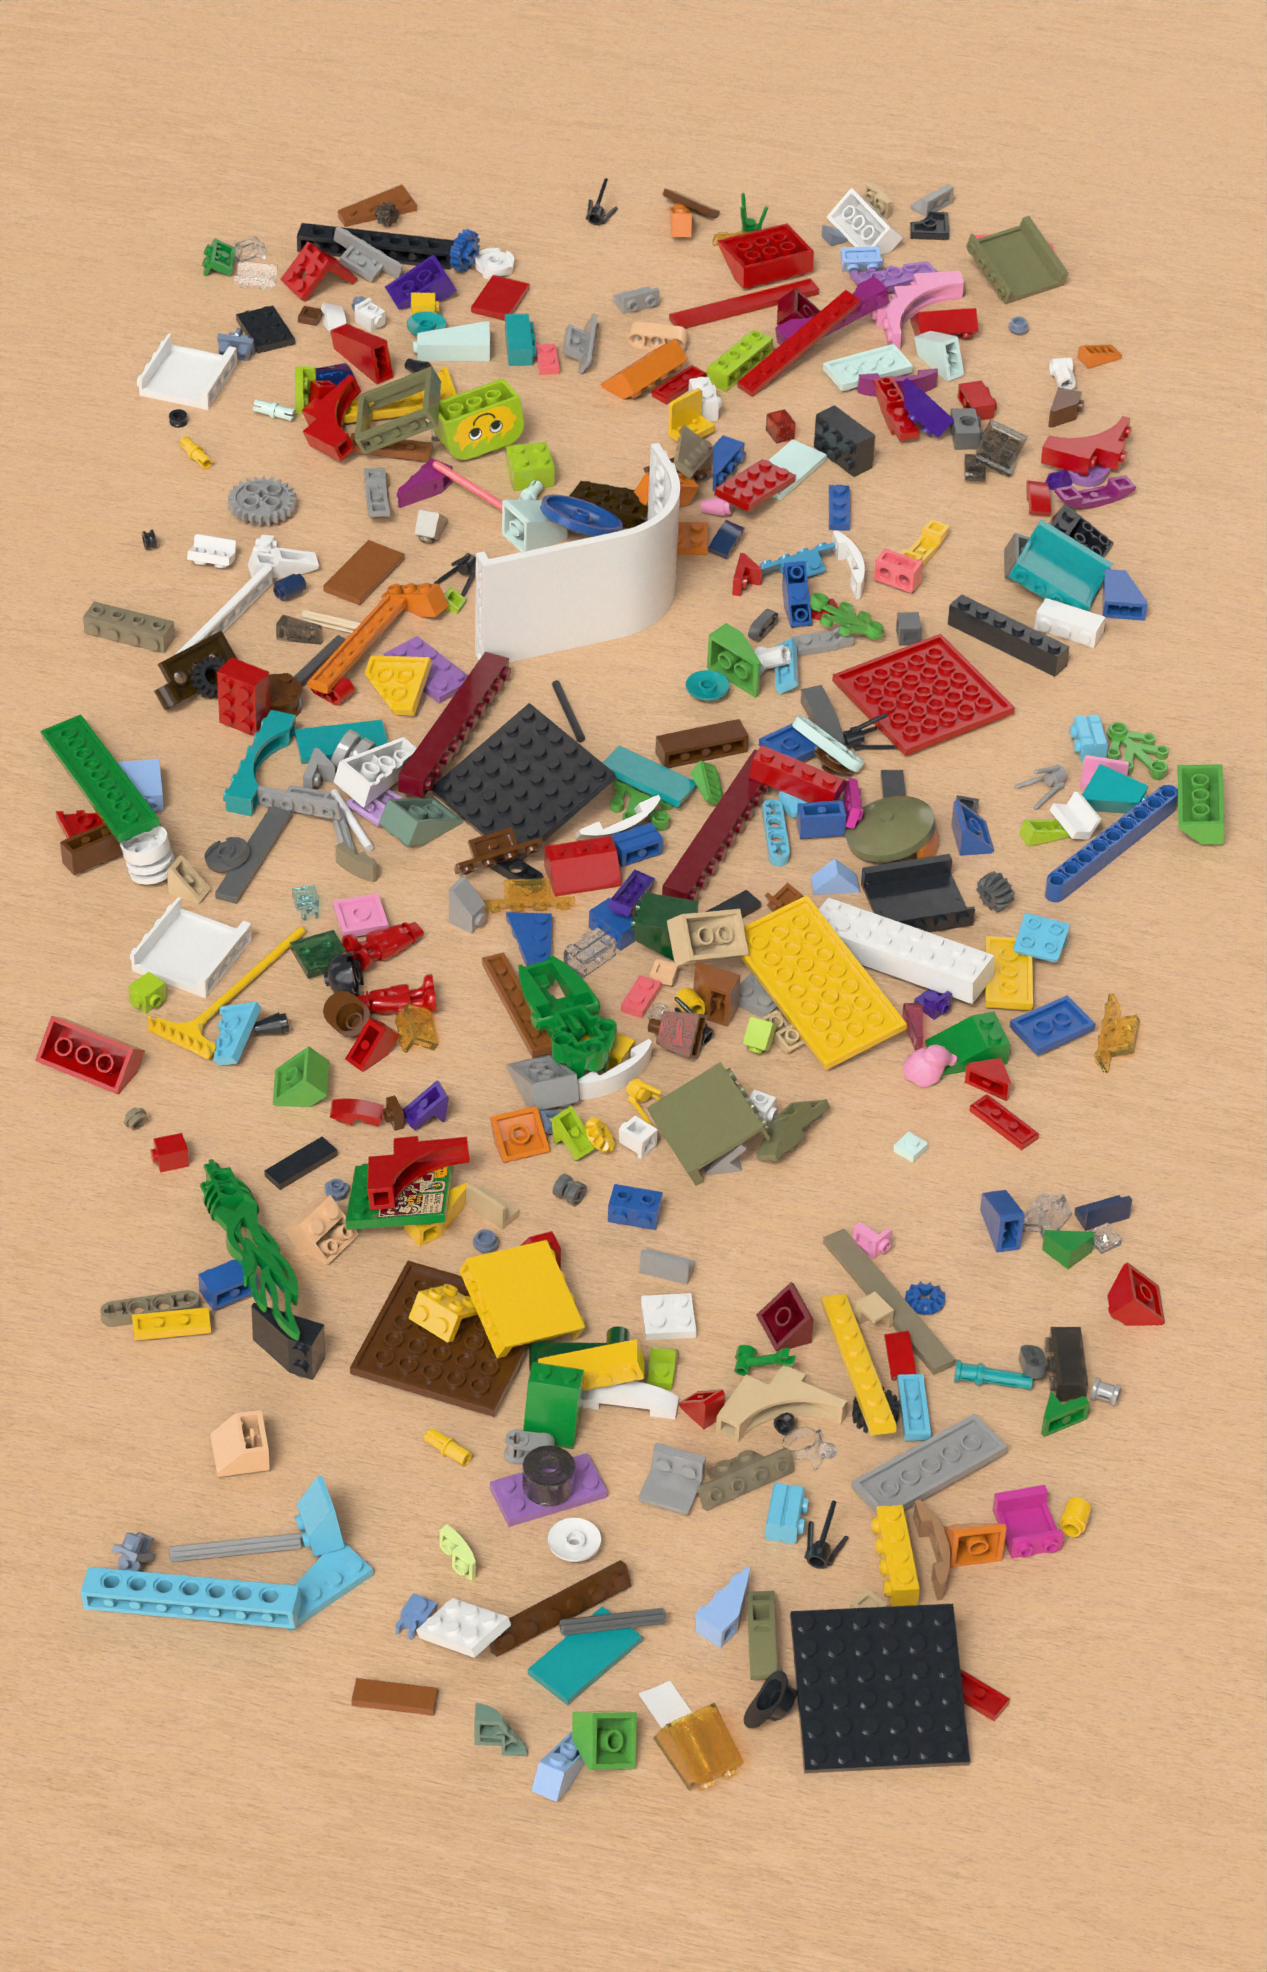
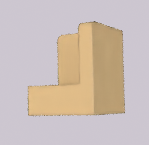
(873, 1309)

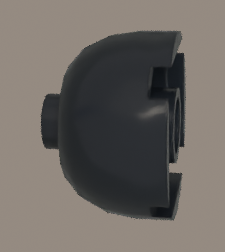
(344, 974)

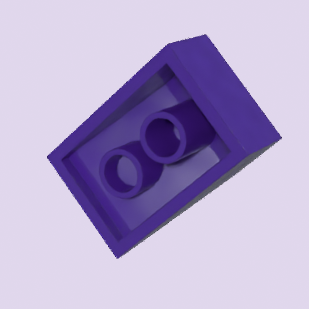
(423, 278)
(925, 410)

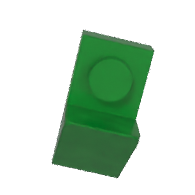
(1063, 1416)

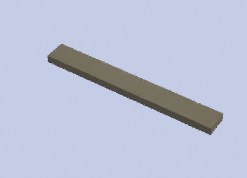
(872, 1280)

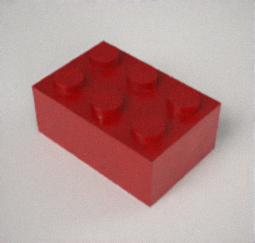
(243, 695)

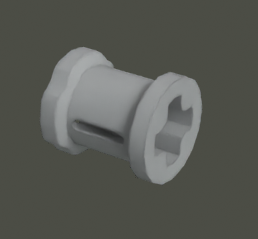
(1105, 1392)

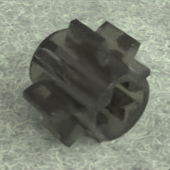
(386, 214)

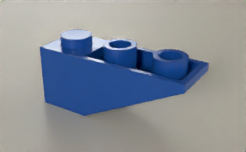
(726, 457)

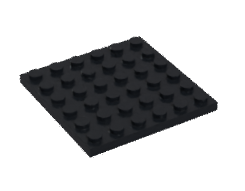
(524, 779)
(879, 1688)

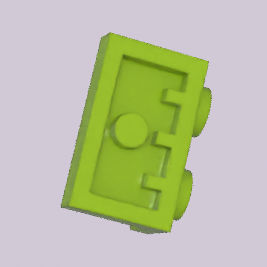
(303, 379)

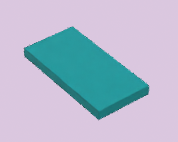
(328, 737)
(650, 776)
(582, 1660)

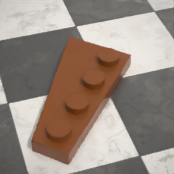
(365, 210)

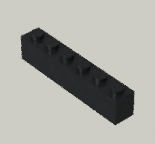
(1008, 635)

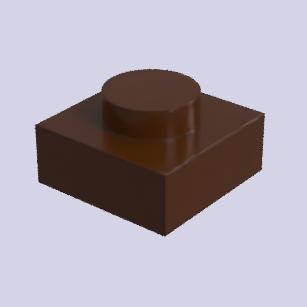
(393, 1113)

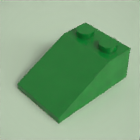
(973, 1040)

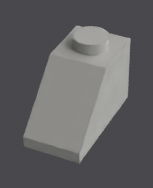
(466, 906)

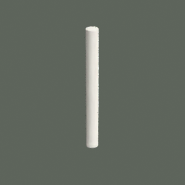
(353, 823)

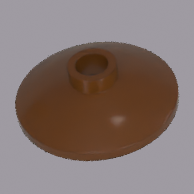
(829, 763)

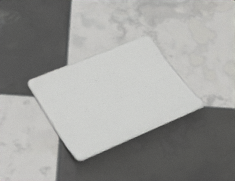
(665, 1703)

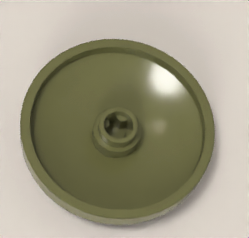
(891, 829)

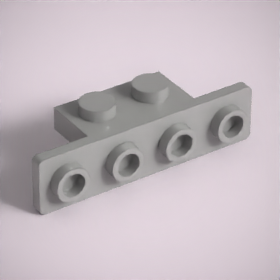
(364, 258)
(579, 343)
(301, 800)

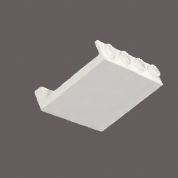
(186, 374)
(190, 950)

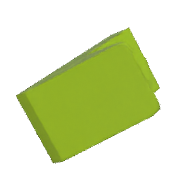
(570, 1130)
(662, 1367)

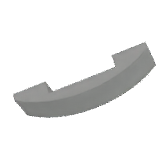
(376, 492)

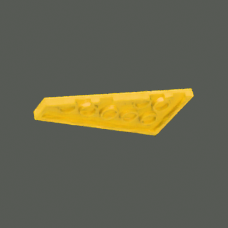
(405, 405)

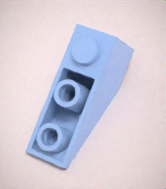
(722, 1615)
(558, 1770)

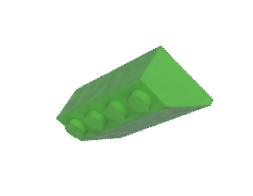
(1201, 802)

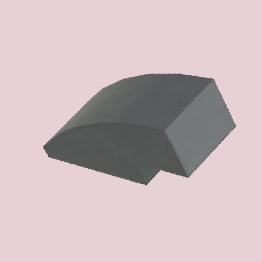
(821, 712)

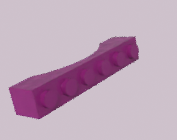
(872, 295)

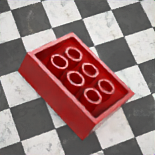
(767, 255)

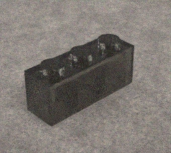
(1066, 1363)

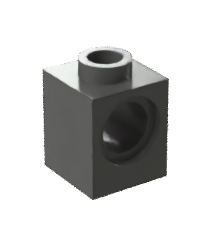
(908, 628)

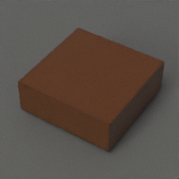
(310, 315)

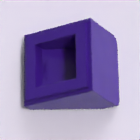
(1058, 479)

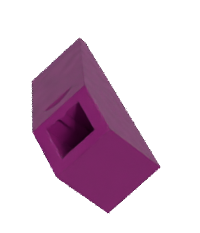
(423, 484)

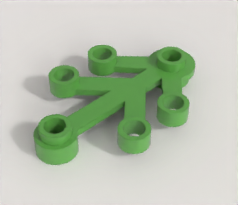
(847, 618)
(1119, 733)
(659, 819)

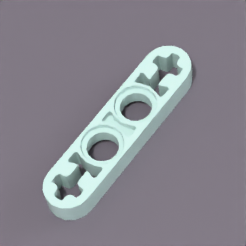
(828, 743)

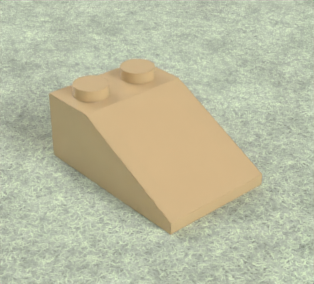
(707, 937)

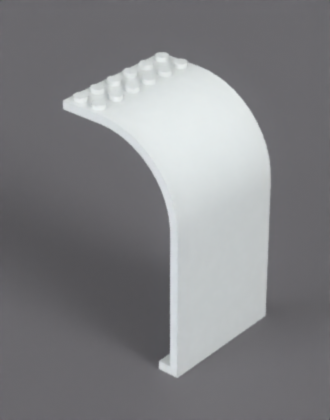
(583, 587)

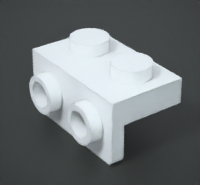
(213, 550)

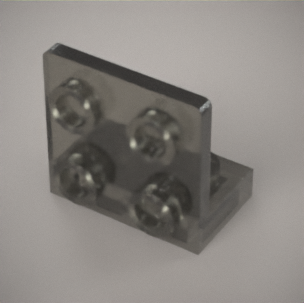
(999, 447)

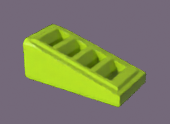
(1042, 831)

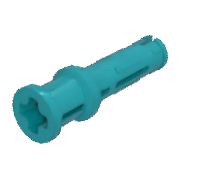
(980, 1374)

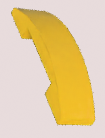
(929, 542)

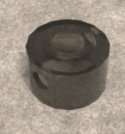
(548, 1487)

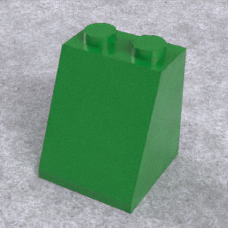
(554, 1402)

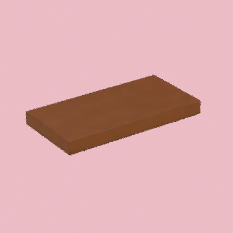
(364, 572)

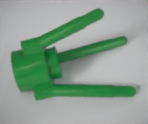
(750, 224)

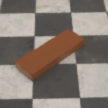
(394, 1696)

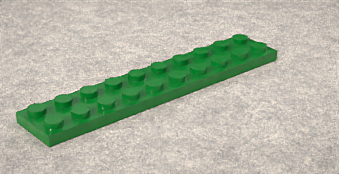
(100, 778)

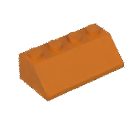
(646, 370)

